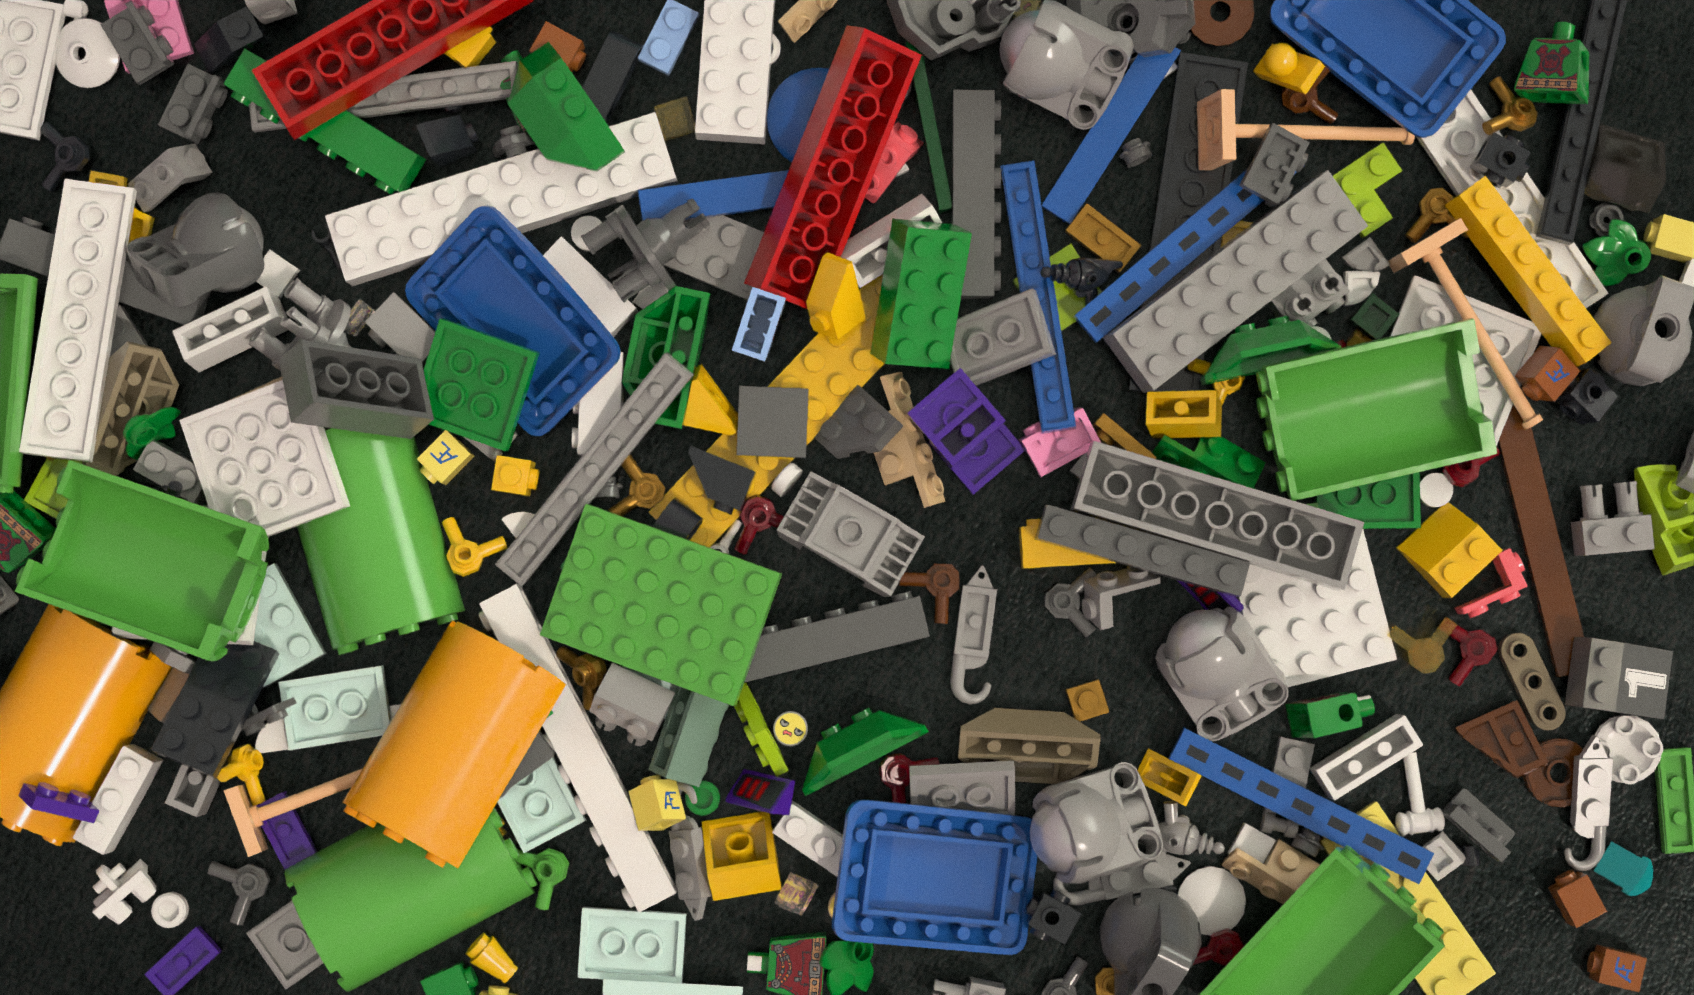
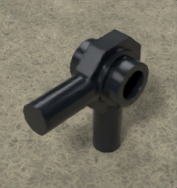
(70, 155)

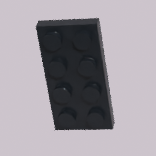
(214, 707)

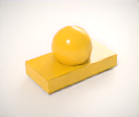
(1289, 68)

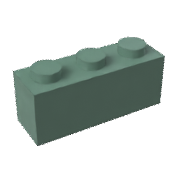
(688, 737)

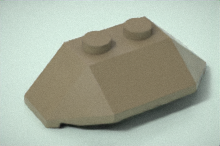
(135, 384)
(1042, 743)

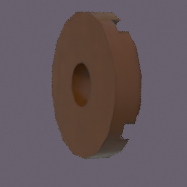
(1224, 31)
(1540, 782)

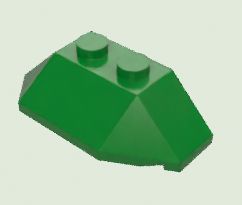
(561, 113)
(669, 325)
(1252, 348)
(857, 745)

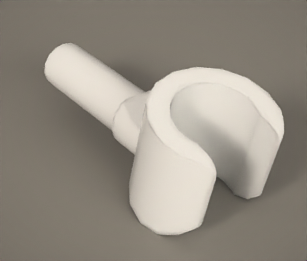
(76, 9)
(726, 541)

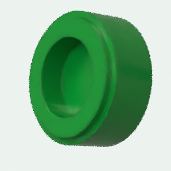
(707, 798)

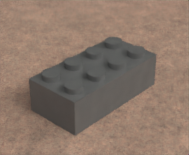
(355, 389)

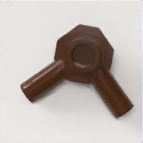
(1301, 103)
(941, 582)

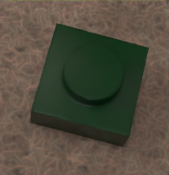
(1374, 317)

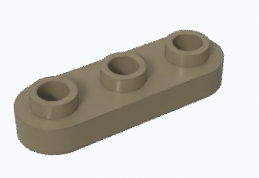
(1520, 670)

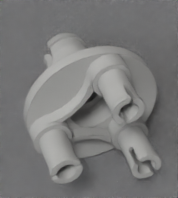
(324, 325)

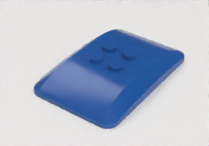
(1397, 54)
(511, 291)
(934, 878)

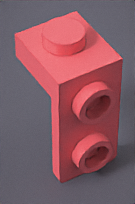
(900, 148)
(1509, 569)

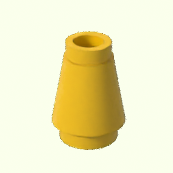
(491, 957)

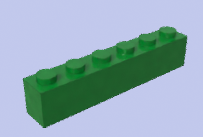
(343, 135)

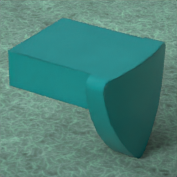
(1625, 870)

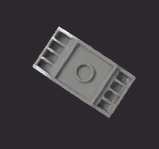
(850, 533)

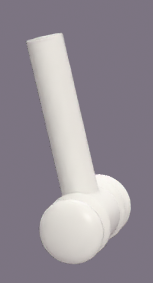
(1418, 819)

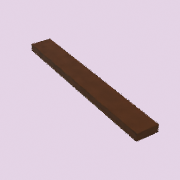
(1540, 541)

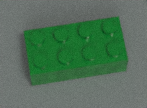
(920, 293)

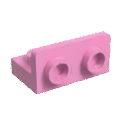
(1057, 448)

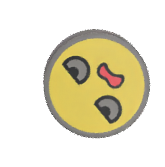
(790, 728)

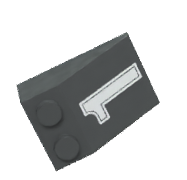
(1618, 677)

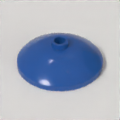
(792, 108)

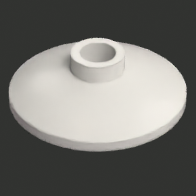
(100, 58)

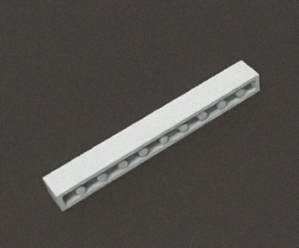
(584, 758)

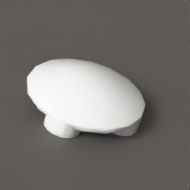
(1632, 746)
(1214, 897)

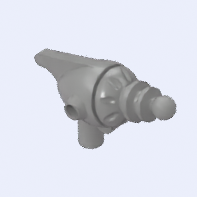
(1181, 836)

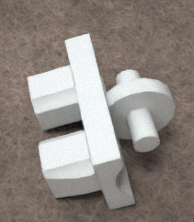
(111, 900)

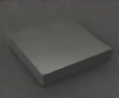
(772, 422)

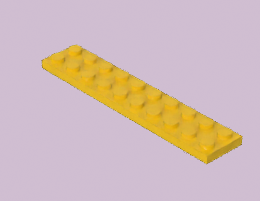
(830, 373)

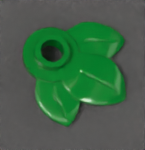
(1612, 253)
(145, 428)
(847, 965)

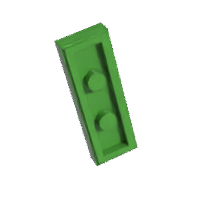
(1675, 800)

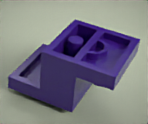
(966, 431)

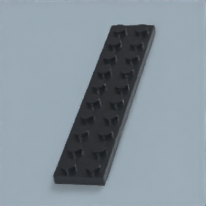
(1181, 184)

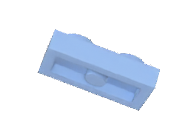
(668, 36)

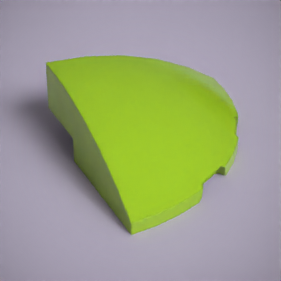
(1670, 514)

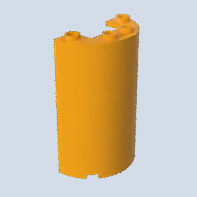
(69, 714)
(453, 744)

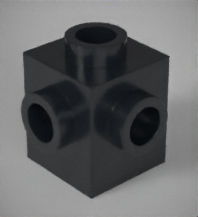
(1501, 160)
(1586, 397)
(1063, 922)

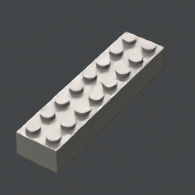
(1235, 282)
(1217, 515)

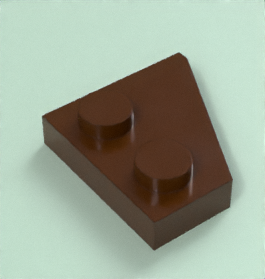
(1505, 739)

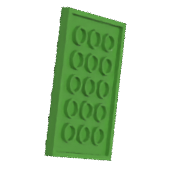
(661, 604)

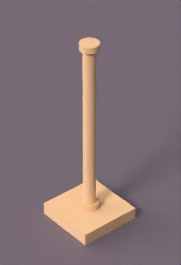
(1219, 132)
(1430, 252)
(250, 818)

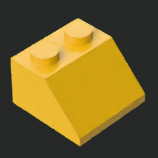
(1449, 550)
(741, 855)

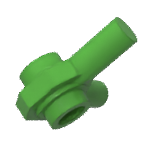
(549, 868)

